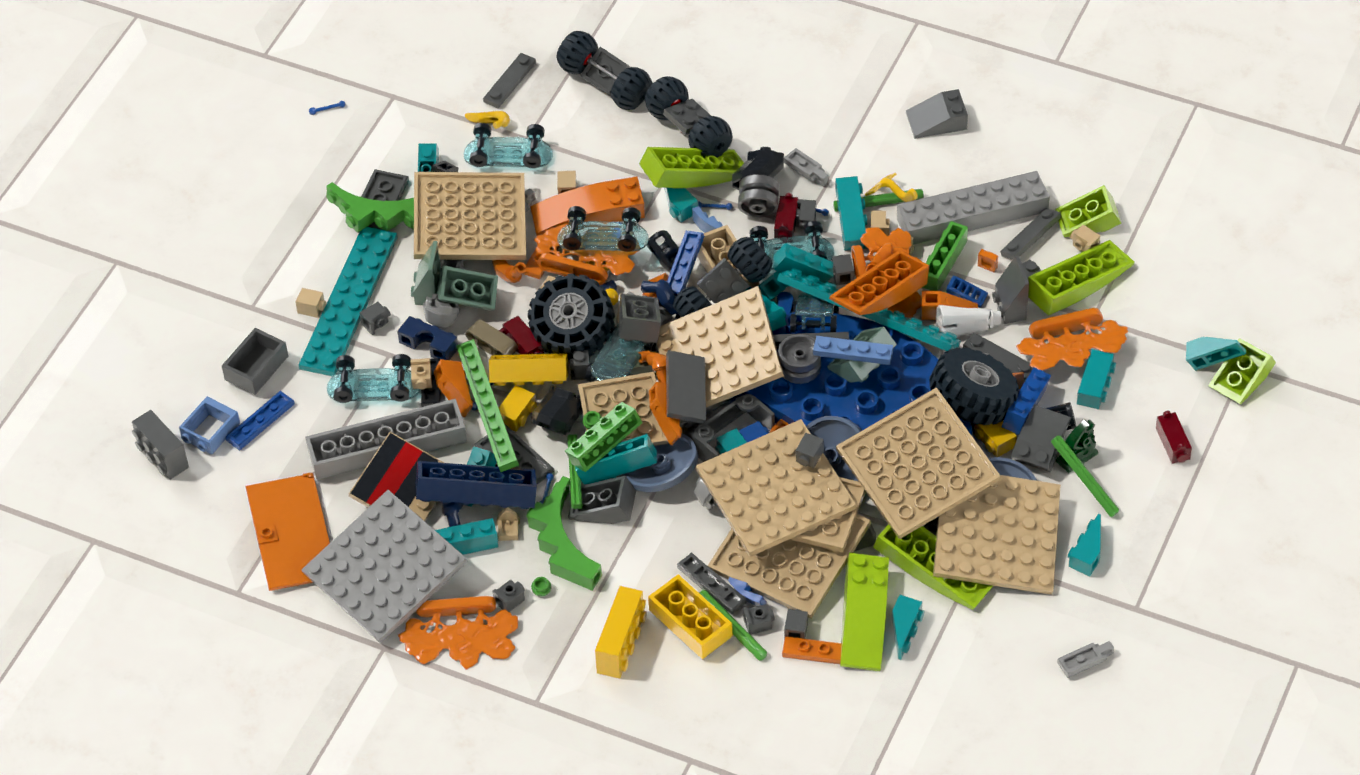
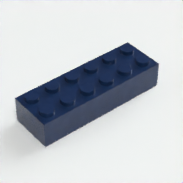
(475, 485)

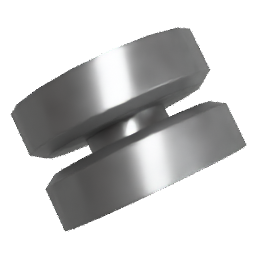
(758, 195)
(798, 360)

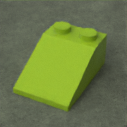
(1093, 210)
(1243, 374)

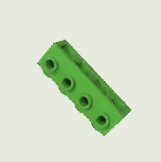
(945, 255)
(603, 436)

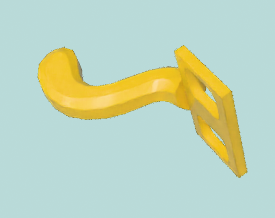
(911, 194)

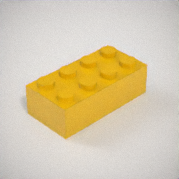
(528, 368)
(690, 616)
(620, 632)

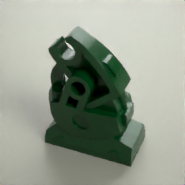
(1082, 444)

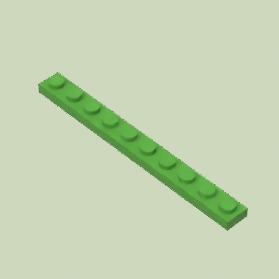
(487, 405)

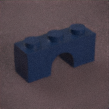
(416, 331)

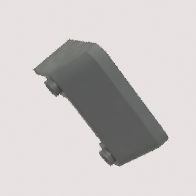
(723, 416)

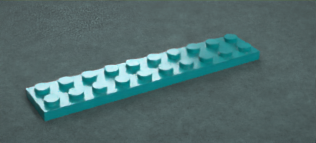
(347, 300)
(894, 320)

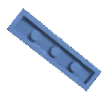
(853, 350)

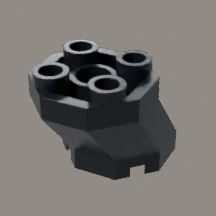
(759, 162)
(558, 410)

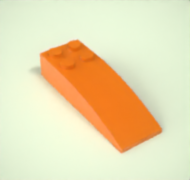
(600, 200)
(883, 284)

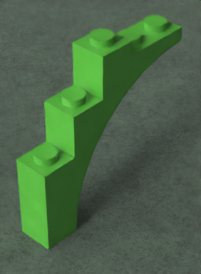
(362, 211)
(565, 558)

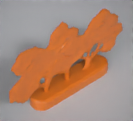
(874, 240)
(616, 260)
(1071, 347)
(465, 637)

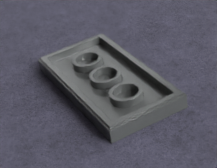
(385, 187)
(685, 387)
(525, 455)

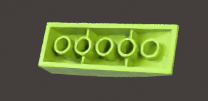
(687, 168)
(1077, 277)
(916, 556)
(864, 611)

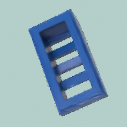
(967, 287)

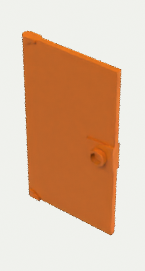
(287, 527)

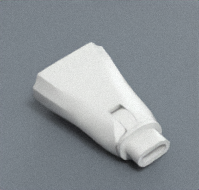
(966, 320)

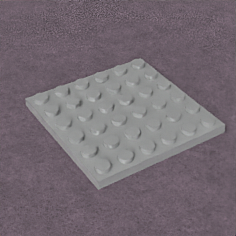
(384, 566)

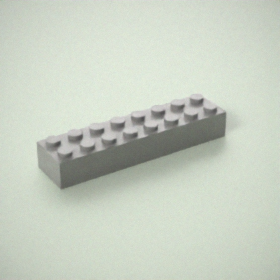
(974, 206)
(356, 444)

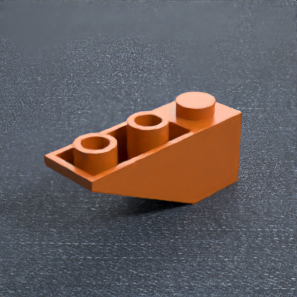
(931, 300)
(452, 383)
(658, 406)

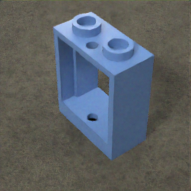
(217, 410)

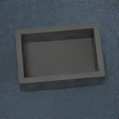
(255, 361)
(159, 444)

